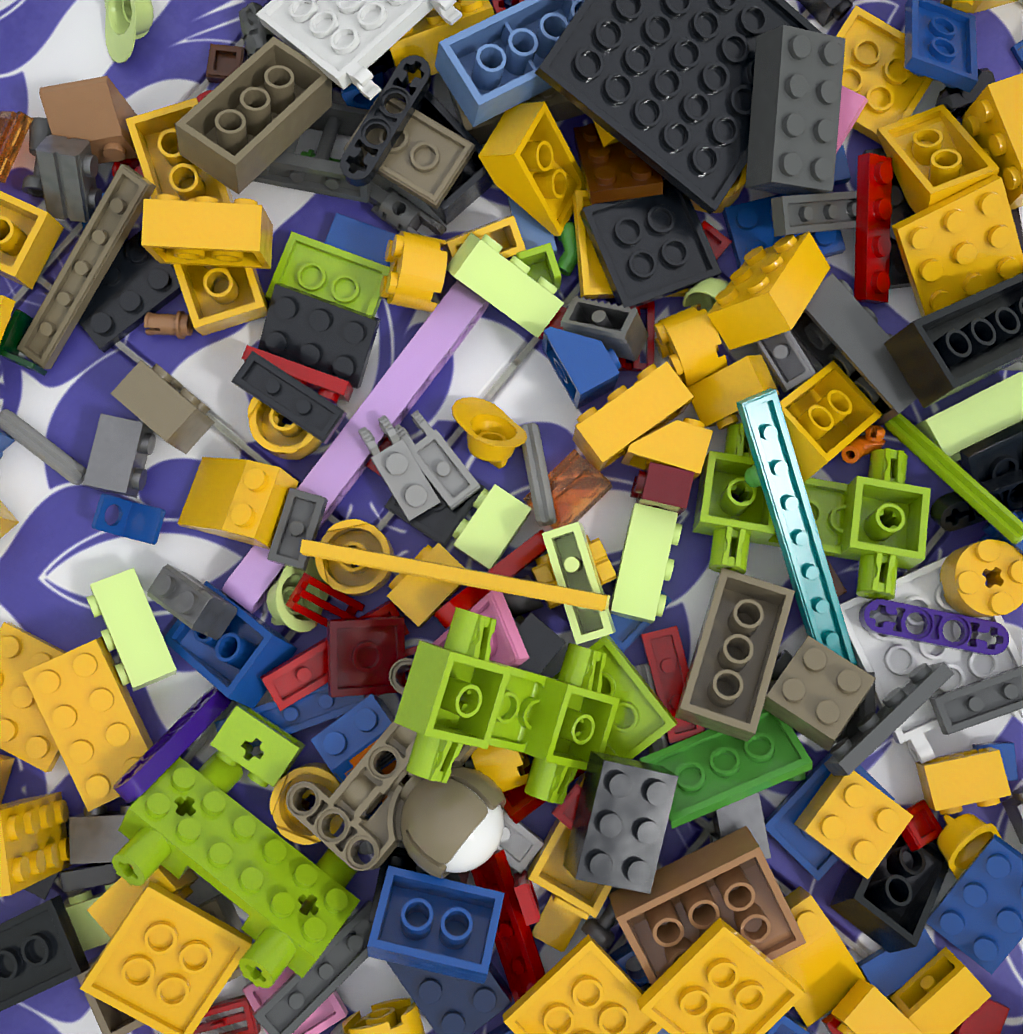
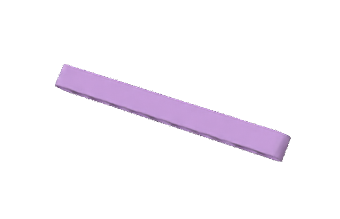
(348, 454)

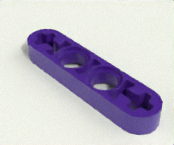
(933, 627)
(171, 745)

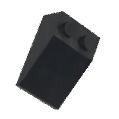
(896, 897)

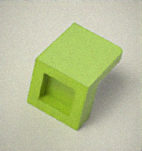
(542, 263)

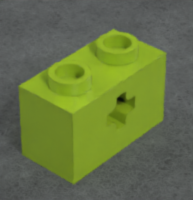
(248, 726)

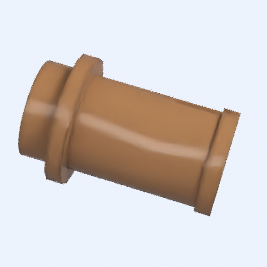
(168, 324)

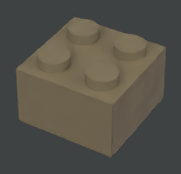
(157, 402)
(818, 693)

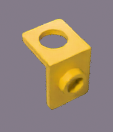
(558, 923)

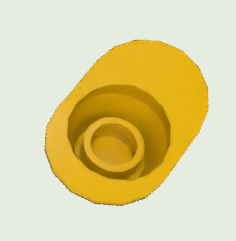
(489, 430)
(963, 840)

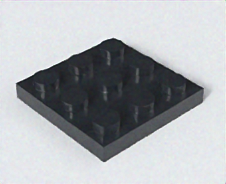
(650, 245)

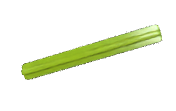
(957, 478)

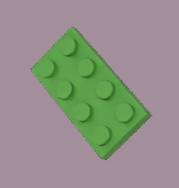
(724, 769)

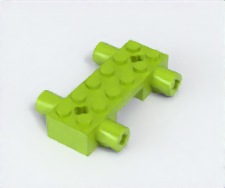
(843, 514)
(467, 699)
(195, 825)

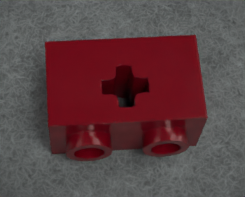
(663, 487)

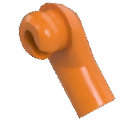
(864, 444)

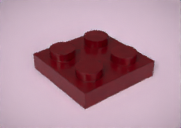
(363, 654)

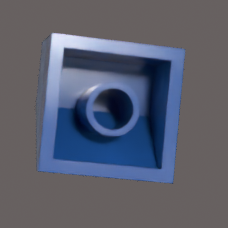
(581, 364)

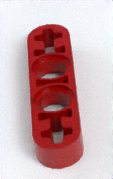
(508, 566)

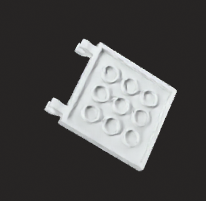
(348, 34)
(896, 658)

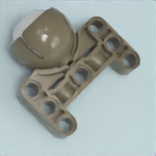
(440, 824)

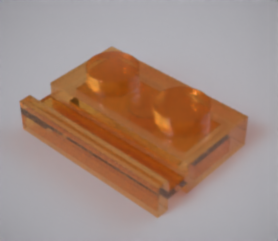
(12, 134)
(574, 489)

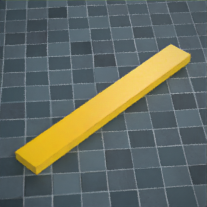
(455, 575)

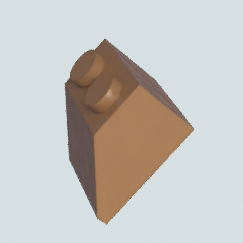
(92, 112)

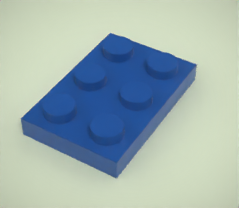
(941, 44)
(752, 226)
(797, 843)
(985, 906)

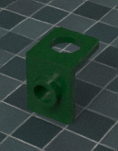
(12, 336)

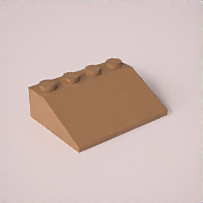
(691, 893)

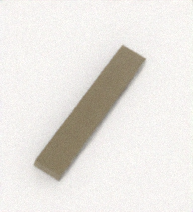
(86, 266)

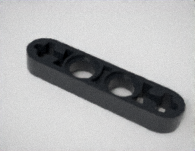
(391, 123)
(955, 513)

